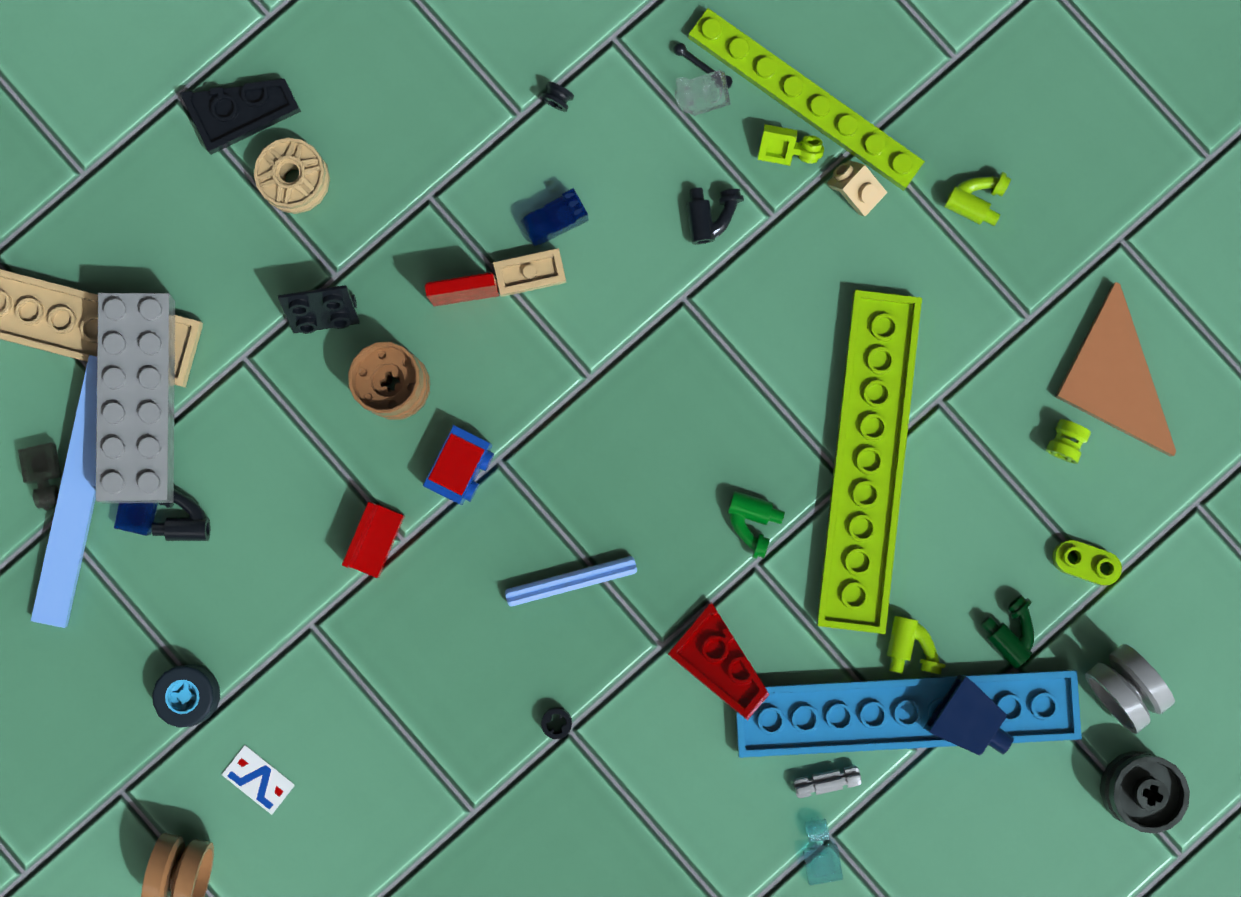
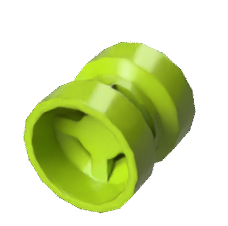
(1068, 441)

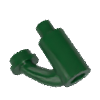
(1011, 647)

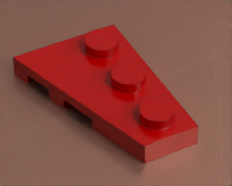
(719, 663)

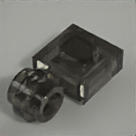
(39, 466)

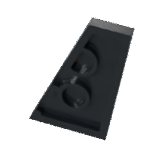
(239, 112)

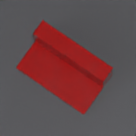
(373, 539)

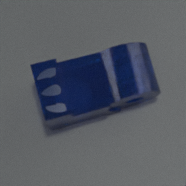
(555, 218)

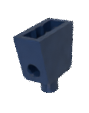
(969, 719)

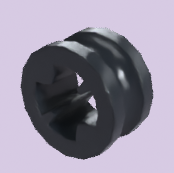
(557, 96)
(548, 717)

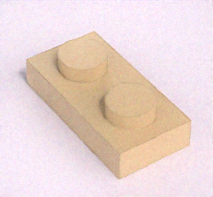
(529, 272)

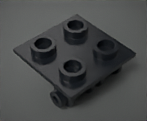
(320, 309)

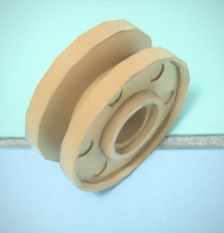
(283, 157)

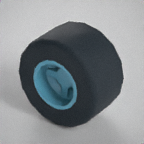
(173, 696)

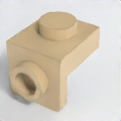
(857, 186)

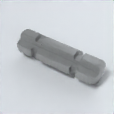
(827, 781)

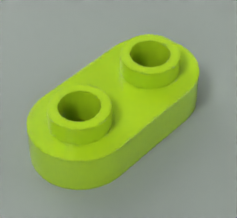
(1088, 562)

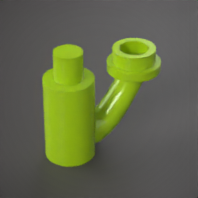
(973, 207)
(902, 642)

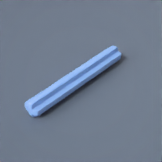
(570, 581)

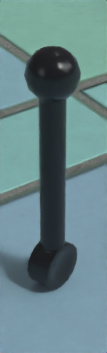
(681, 50)

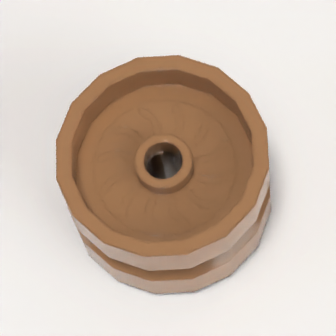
(178, 869)

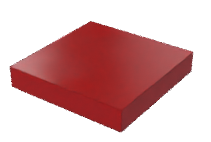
(462, 289)

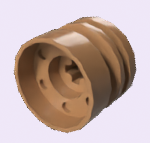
(374, 370)

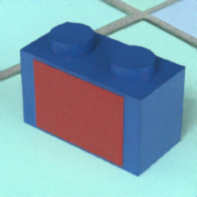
(459, 466)

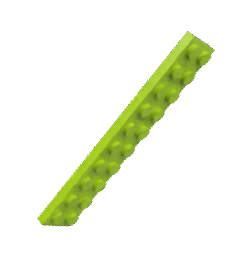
(869, 462)

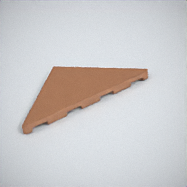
(1113, 377)

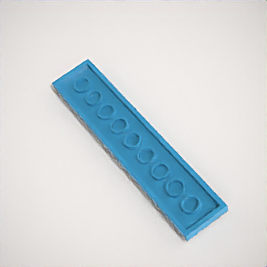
(895, 711)

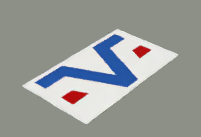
(258, 780)

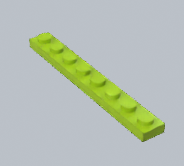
(805, 99)

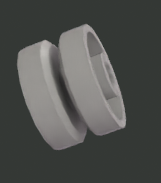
(1130, 688)

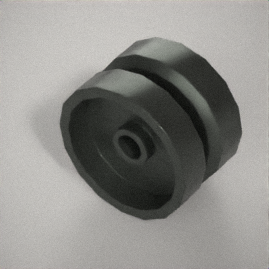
(1165, 793)

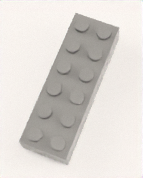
(135, 398)

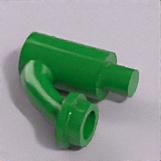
(757, 510)

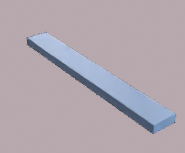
(71, 513)

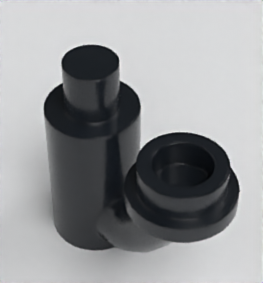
(700, 217)
(190, 528)

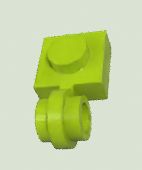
(780, 145)

